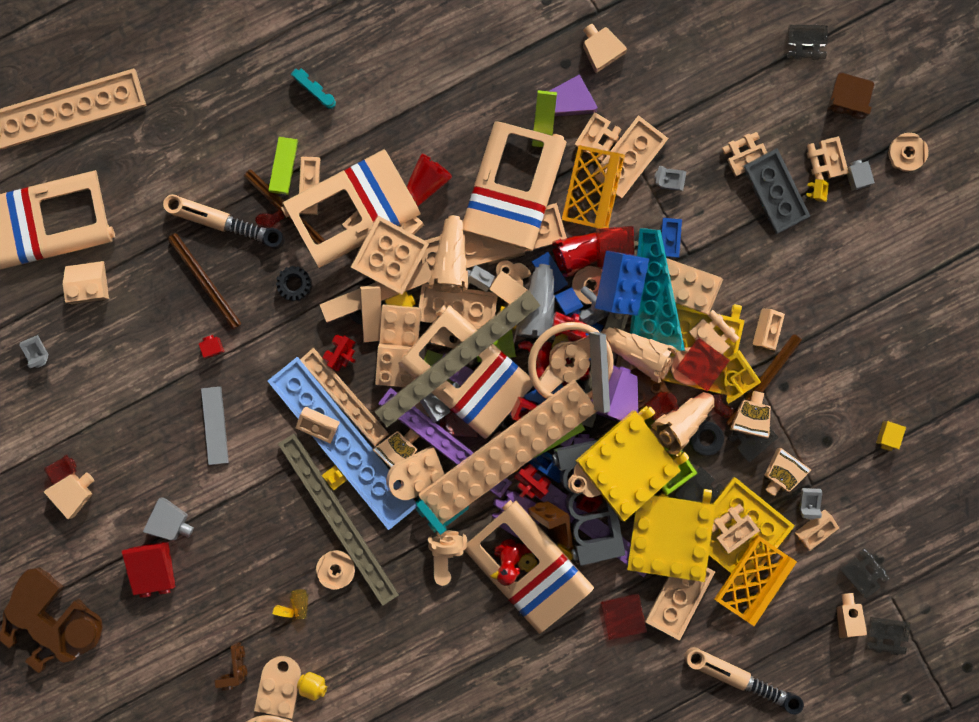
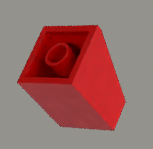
(149, 568)

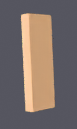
(308, 178)
(371, 312)

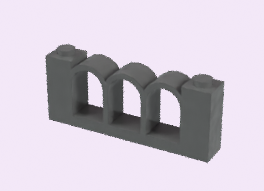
(598, 548)

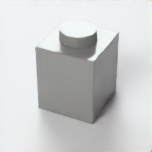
(860, 175)

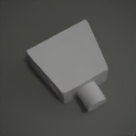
(168, 521)

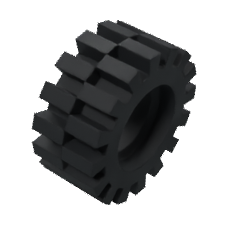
(282, 283)

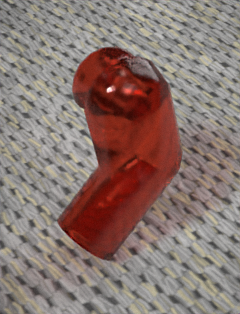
(269, 219)
(720, 408)

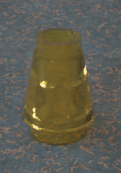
(299, 603)

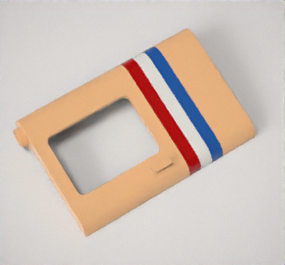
(375, 191)
(509, 212)
(23, 228)
(488, 392)
(550, 586)

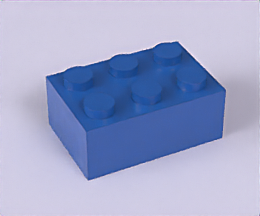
(622, 283)

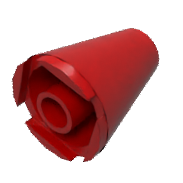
(426, 179)

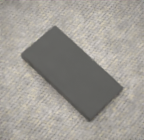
(776, 191)

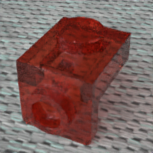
(662, 404)
(61, 469)

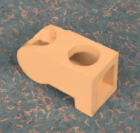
(441, 572)

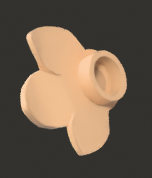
(516, 271)
(585, 487)

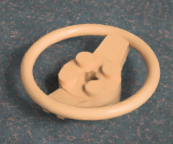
(558, 369)

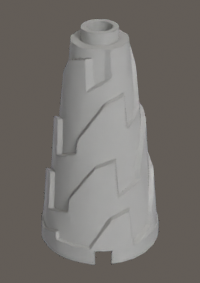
(542, 318)

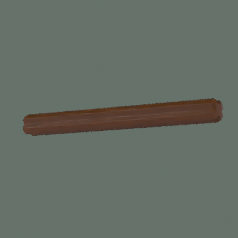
(277, 201)
(204, 281)
(772, 370)

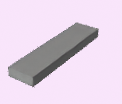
(599, 371)
(215, 425)

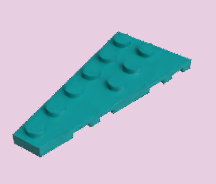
(657, 310)

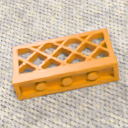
(608, 192)
(769, 585)

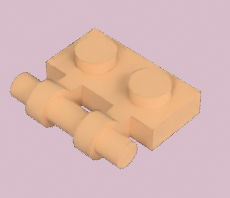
(594, 131)
(833, 158)
(740, 159)
(708, 335)
(737, 533)

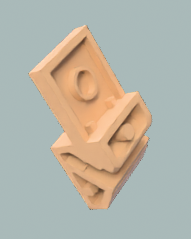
(397, 335)

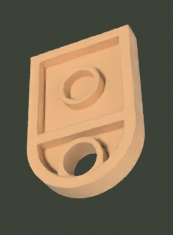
(415, 474)
(278, 689)

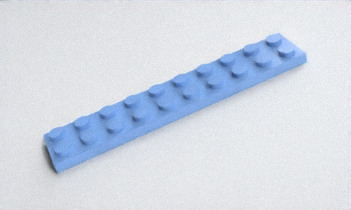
(348, 448)

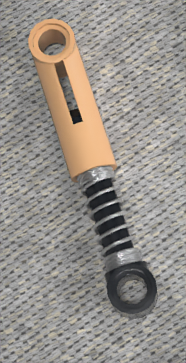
(221, 221)
(742, 680)

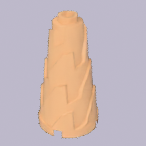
(450, 261)
(645, 354)
(679, 426)

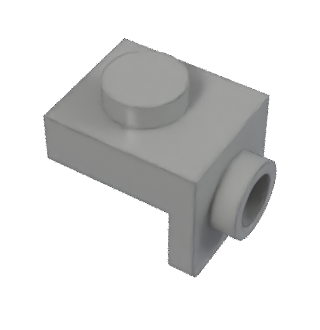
(670, 178)
(480, 278)
(34, 352)
(810, 503)

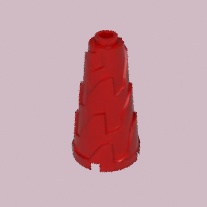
(575, 253)

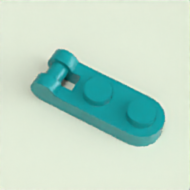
(314, 88)

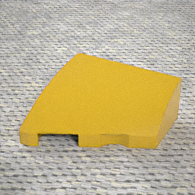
(738, 377)

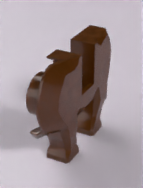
(66, 639)

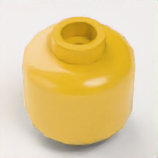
(311, 686)

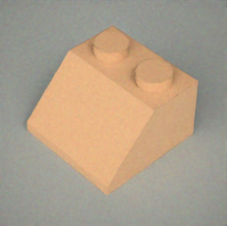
(85, 283)

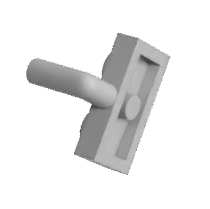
(592, 314)
(435, 407)

